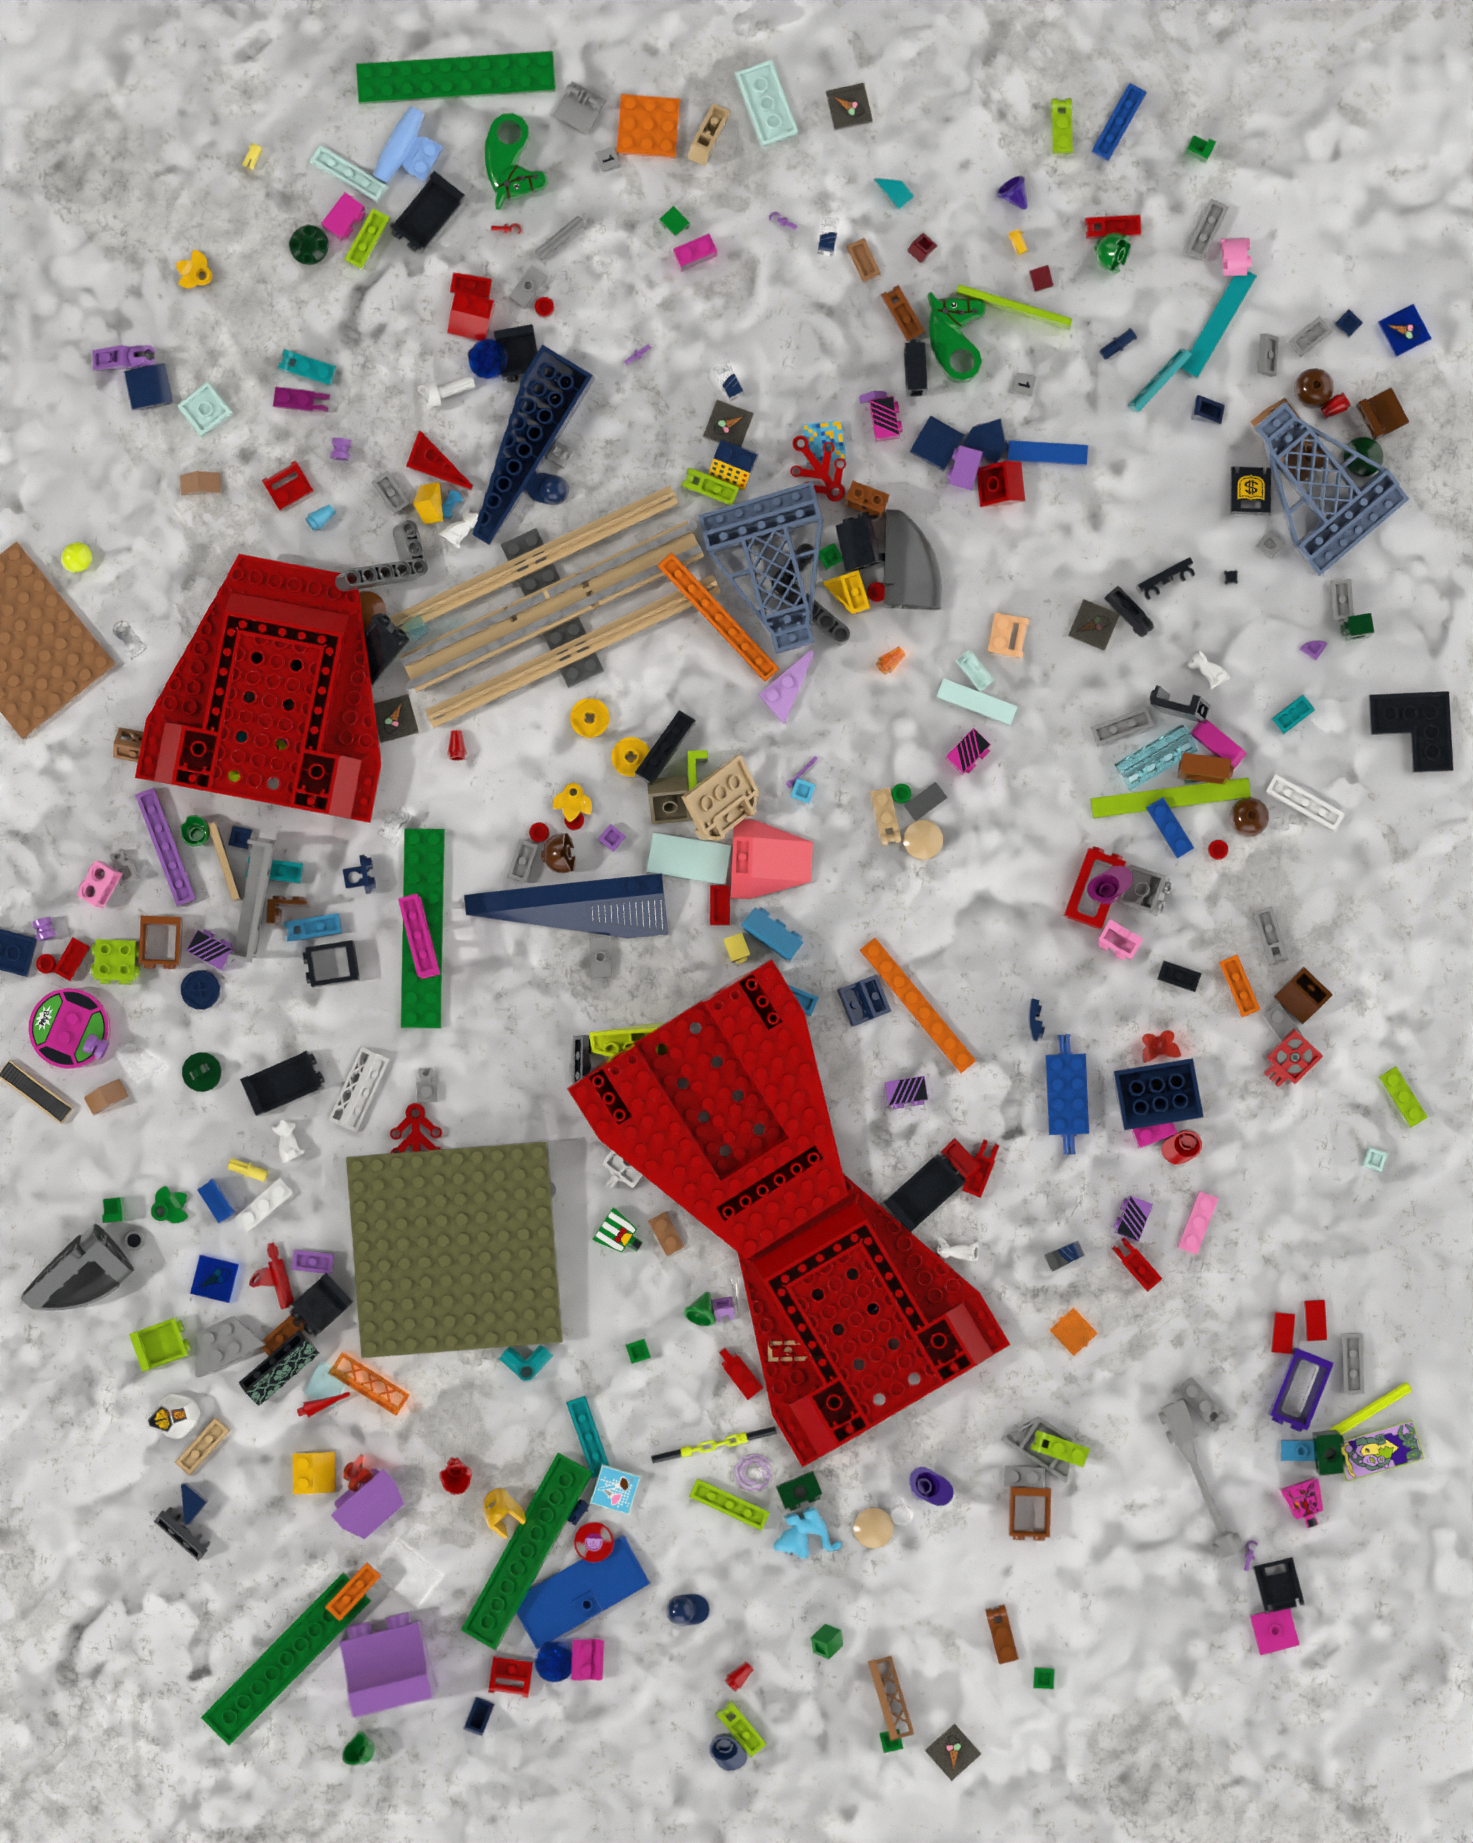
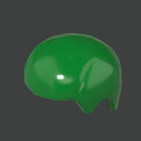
(195, 831)

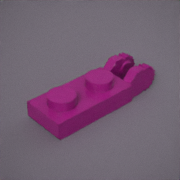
(299, 399)

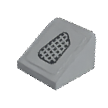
(1270, 544)

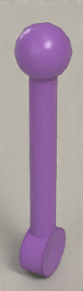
(790, 783)

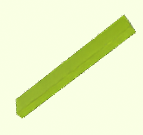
(1014, 307)

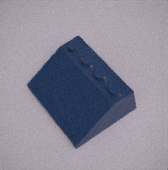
(1157, 1094)

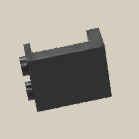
(521, 350)
(859, 543)
(1196, 711)
(320, 1305)

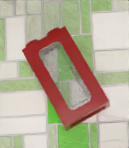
(1080, 905)

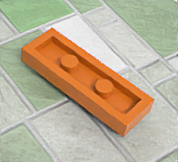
(1239, 986)
(353, 1591)

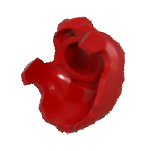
(455, 1476)

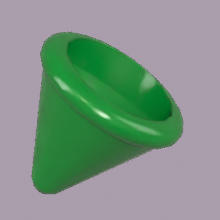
(701, 1311)

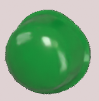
(358, 1750)

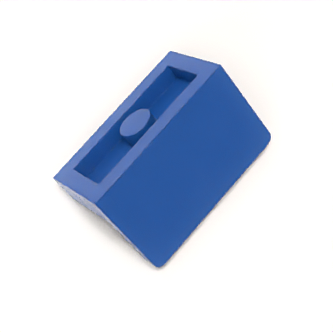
(216, 1200)

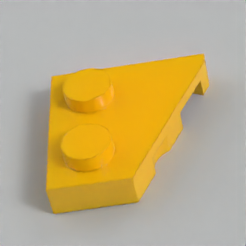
(849, 591)

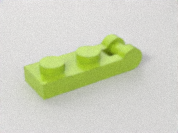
(1062, 126)
(710, 487)
(1060, 1449)
(741, 1729)

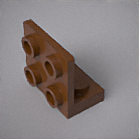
(1382, 413)
(274, 913)

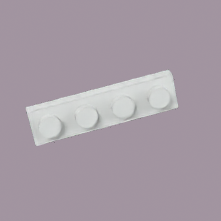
(1304, 802)

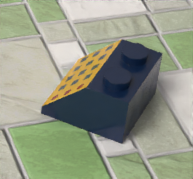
(733, 464)

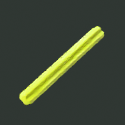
(1372, 1408)

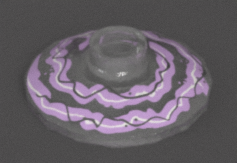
(753, 1462)

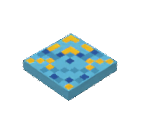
(825, 432)

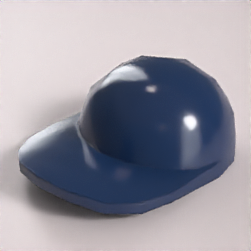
(548, 489)
(687, 1609)
(727, 1752)

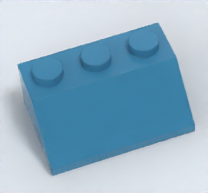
(772, 933)

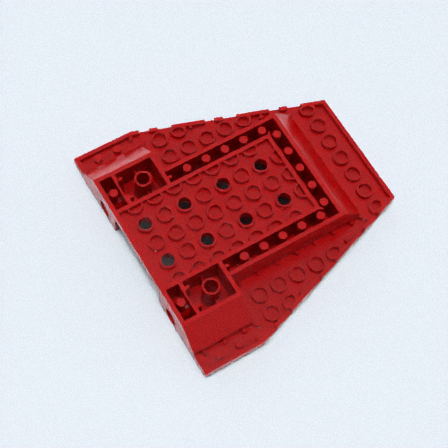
(330, 733)
(767, 1053)
(920, 1301)

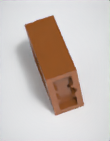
(862, 495)
(1204, 768)
(165, 921)
(1025, 1491)

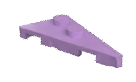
(782, 692)

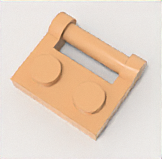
(1001, 635)

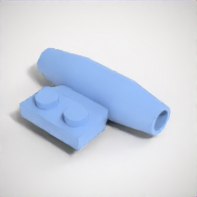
(406, 149)

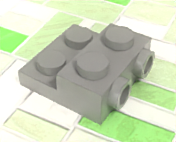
(1146, 891)

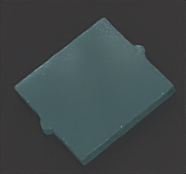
(323, 1384)

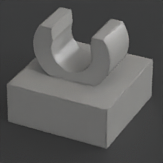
(560, 454)

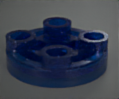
(488, 359)
(554, 1661)

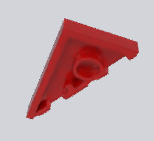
(430, 461)

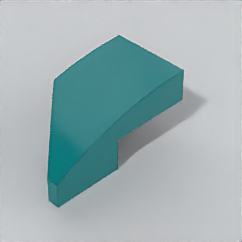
(895, 190)

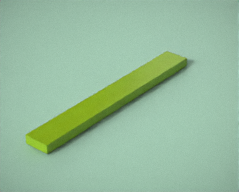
(1174, 797)

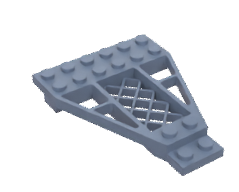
(762, 519)
(1349, 521)

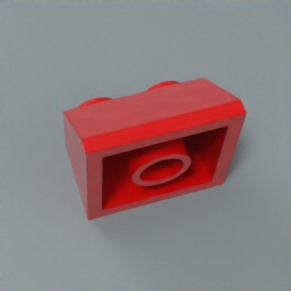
(470, 316)
(1000, 484)

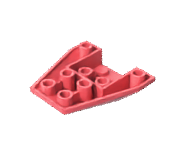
(767, 860)

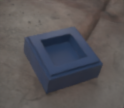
(1348, 323)
(239, 837)

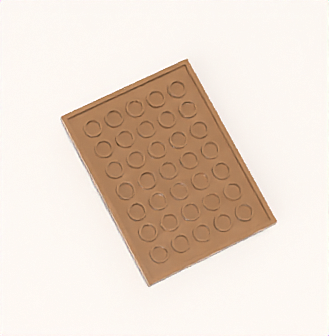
(43, 646)

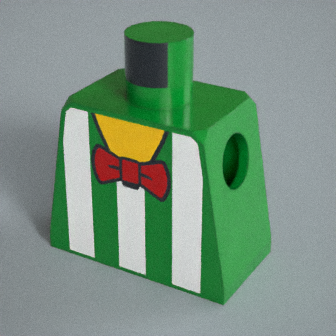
(617, 1233)

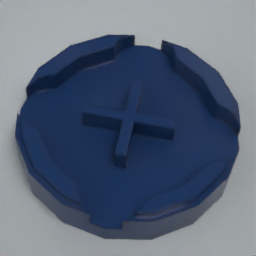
(200, 990)

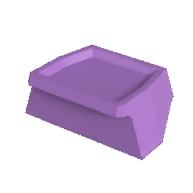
(369, 1506)

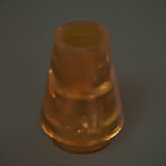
(890, 660)

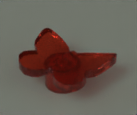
(1159, 1045)
(357, 1474)

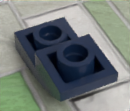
(1035, 1026)

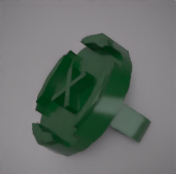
(201, 1072)

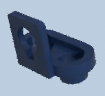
(367, 881)

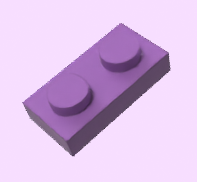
(312, 1261)

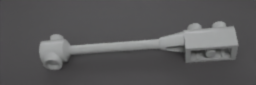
(1182, 1433)

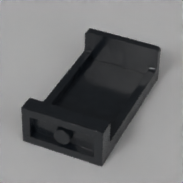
(428, 213)
(383, 644)
(282, 1083)
(924, 1192)

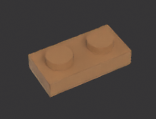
(666, 1233)

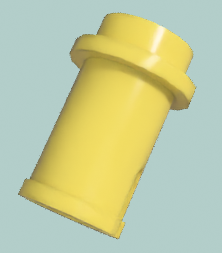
(253, 154)

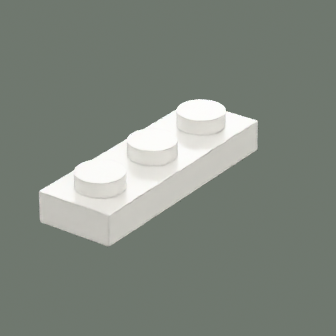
(264, 1205)

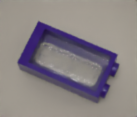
(1300, 1389)

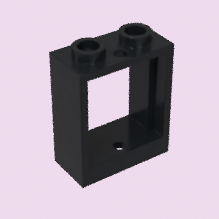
(915, 368)
(352, 963)

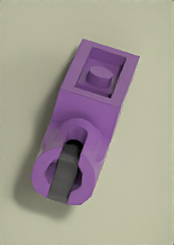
(123, 357)

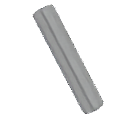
(559, 237)

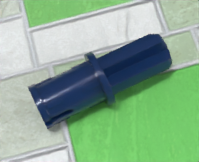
(1118, 344)

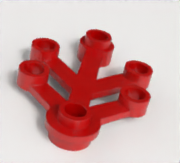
(821, 471)
(415, 1136)

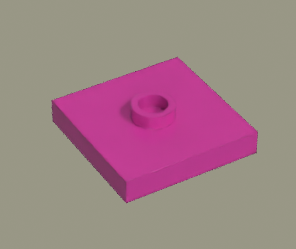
(1274, 1631)

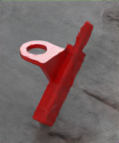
(275, 1277)

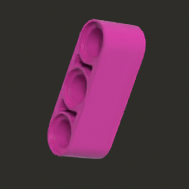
(1218, 742)

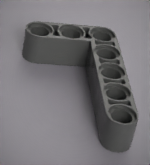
(405, 566)
(820, 612)

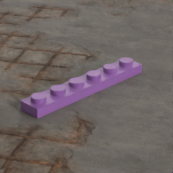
(165, 847)

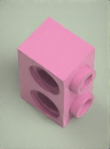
(103, 887)

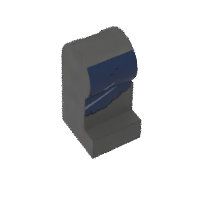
(1064, 1255)

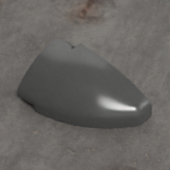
(910, 566)
(80, 1273)

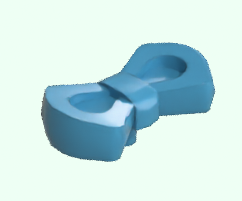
(453, 498)

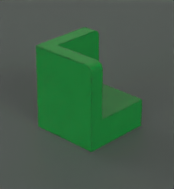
(1200, 148)
(674, 221)
(113, 1210)
(827, 1641)

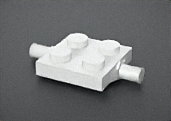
(620, 1171)

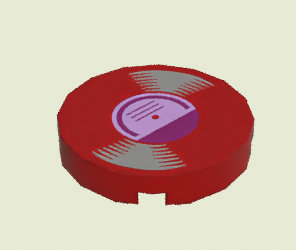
(594, 1542)

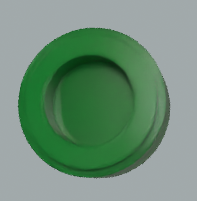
(901, 793)

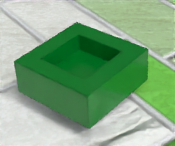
(830, 556)
(638, 1351)
(1043, 1678)
(888, 1745)

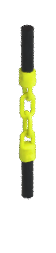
(741, 1438)

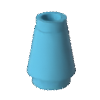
(320, 517)

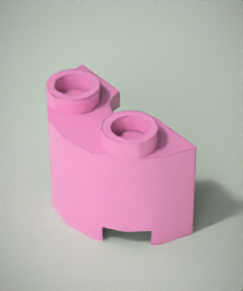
(1235, 257)
(1119, 940)

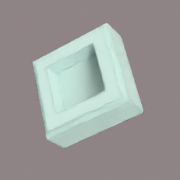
(1375, 1159)

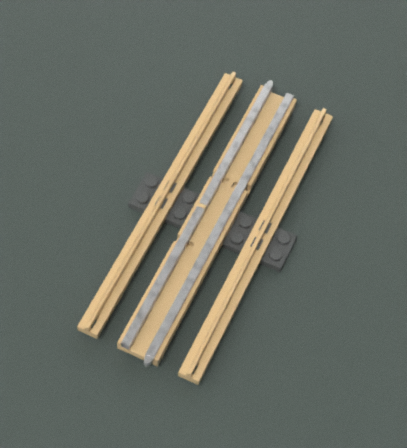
(550, 607)

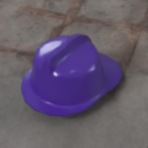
(930, 1486)

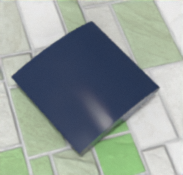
(148, 386)
(937, 443)
(864, 1000)

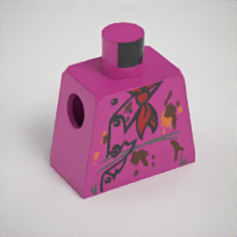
(1304, 1500)

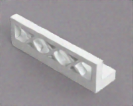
(361, 1091)

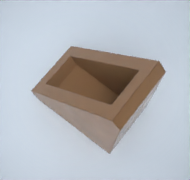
(200, 483)
(105, 1096)

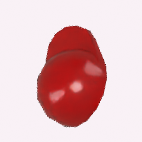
(1182, 1147)

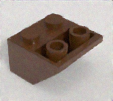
(1303, 995)

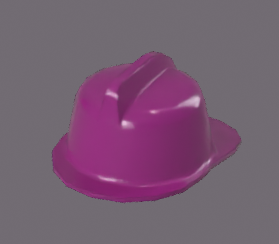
(1110, 885)

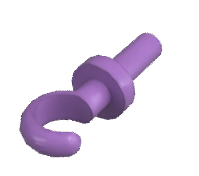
(783, 221)
(637, 354)
(1249, 1556)

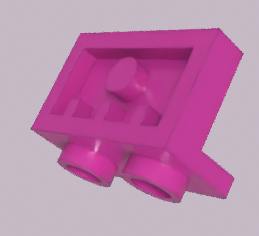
(587, 1659)

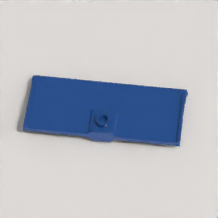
(580, 1593)

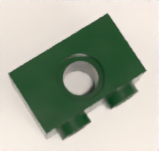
(1357, 627)
(1322, 1442)
(787, 1495)

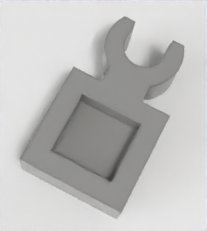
(126, 867)
(426, 1089)

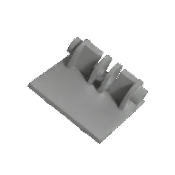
(579, 107)

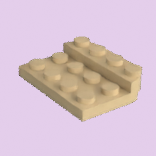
(722, 799)

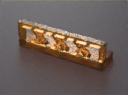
(363, 1389)

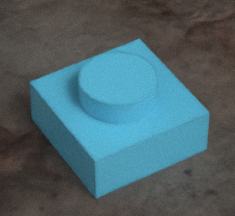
(802, 791)

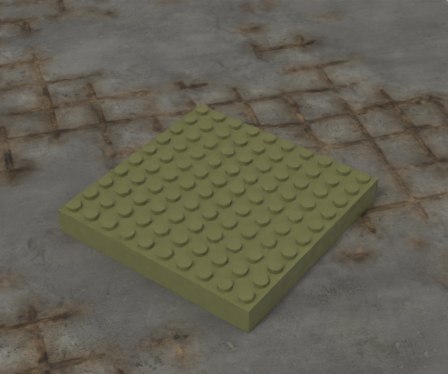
(454, 1249)

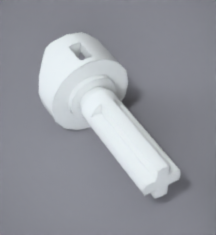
(433, 394)

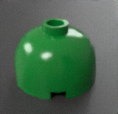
(1112, 251)

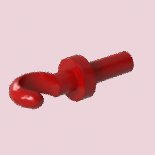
(505, 228)

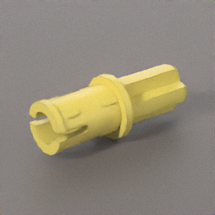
(247, 1169)

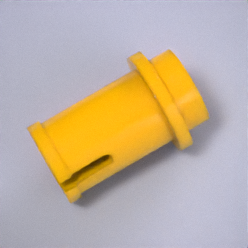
(1018, 242)

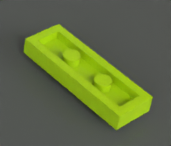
(367, 239)
(1403, 1097)

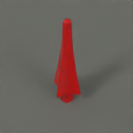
(312, 1407)

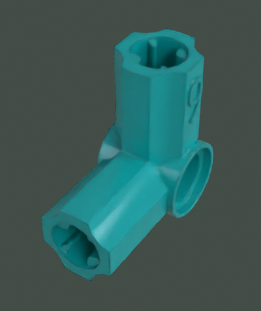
(535, 1361)

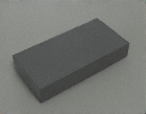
(925, 801)

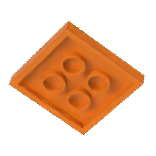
(648, 126)

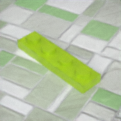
(729, 1504)

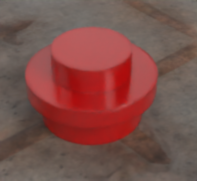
(46, 963)

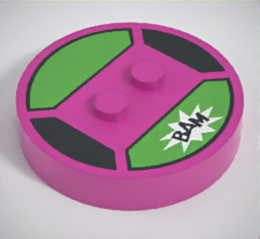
(62, 1025)

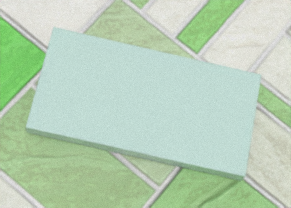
(766, 103)
(689, 858)

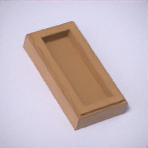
(863, 260)

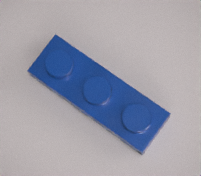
(1169, 827)

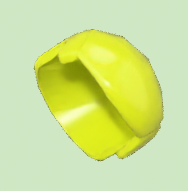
(76, 557)

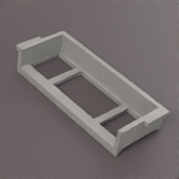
(253, 899)

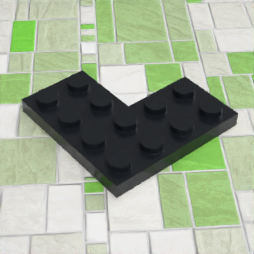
(1425, 718)

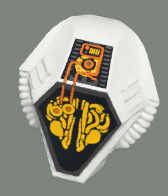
(174, 1415)

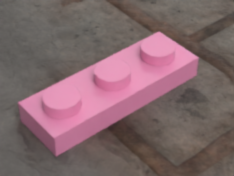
(1198, 1222)

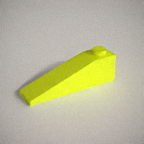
(612, 1041)

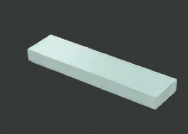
(348, 173)
(976, 702)

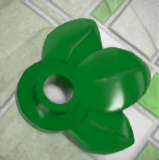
(172, 1205)

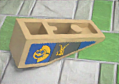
(708, 134)

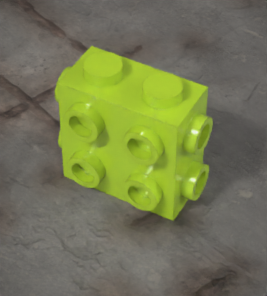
(115, 961)

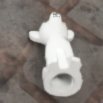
(458, 530)
(1213, 672)
(288, 1144)
(969, 1252)

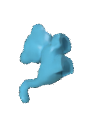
(795, 1540)

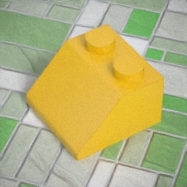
(313, 1472)

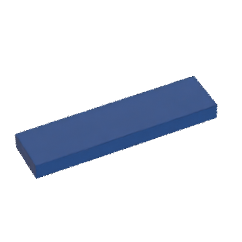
(1118, 122)
(1047, 453)

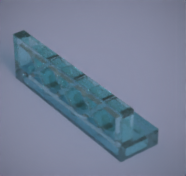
(1155, 753)

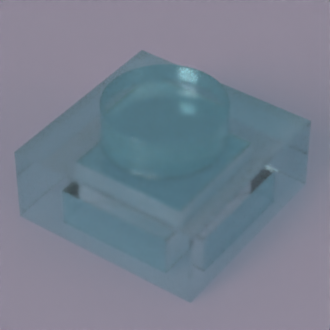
(416, 628)

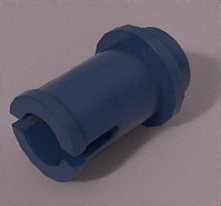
(578, 1511)

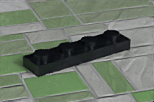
(665, 747)

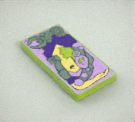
(1381, 1450)

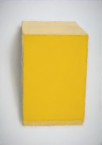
(429, 503)

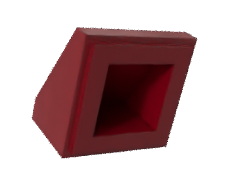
(922, 247)
(1041, 278)

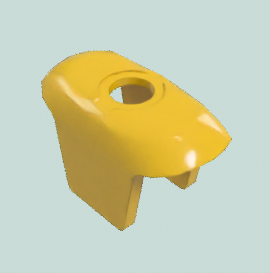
(503, 1505)

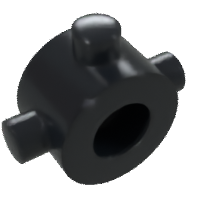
(1231, 577)

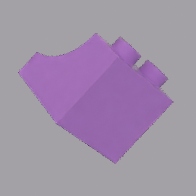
(387, 1665)

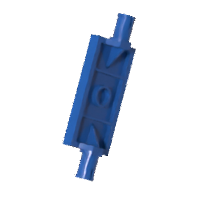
(1067, 1094)

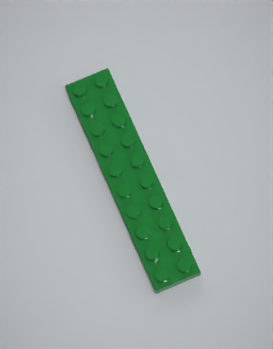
(455, 77)
(423, 876)
(527, 1551)
(280, 1665)

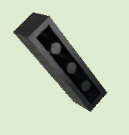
(279, 1368)

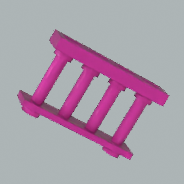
(419, 936)

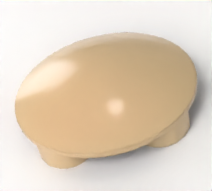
(923, 839)
(873, 1528)

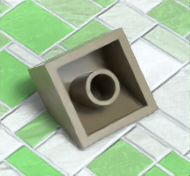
(667, 801)

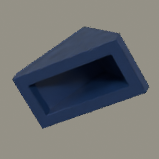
(1207, 410)
(192, 1502)
(478, 1716)

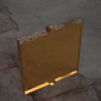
(1073, 1331)

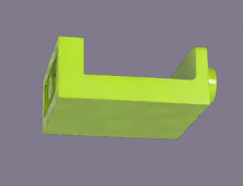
(693, 758)
(160, 1344)

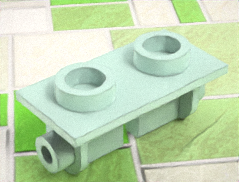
(975, 670)

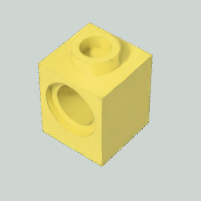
(737, 948)

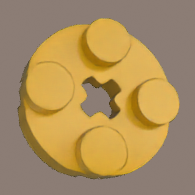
(589, 729)
(622, 749)

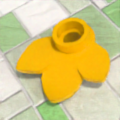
(192, 269)
(572, 805)

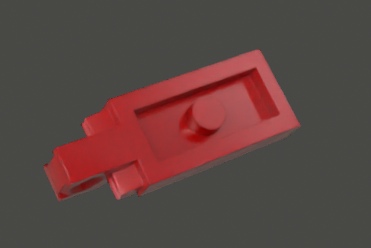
(740, 1374)

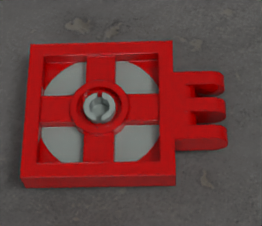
(1291, 1059)

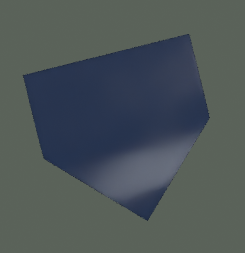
(988, 438)

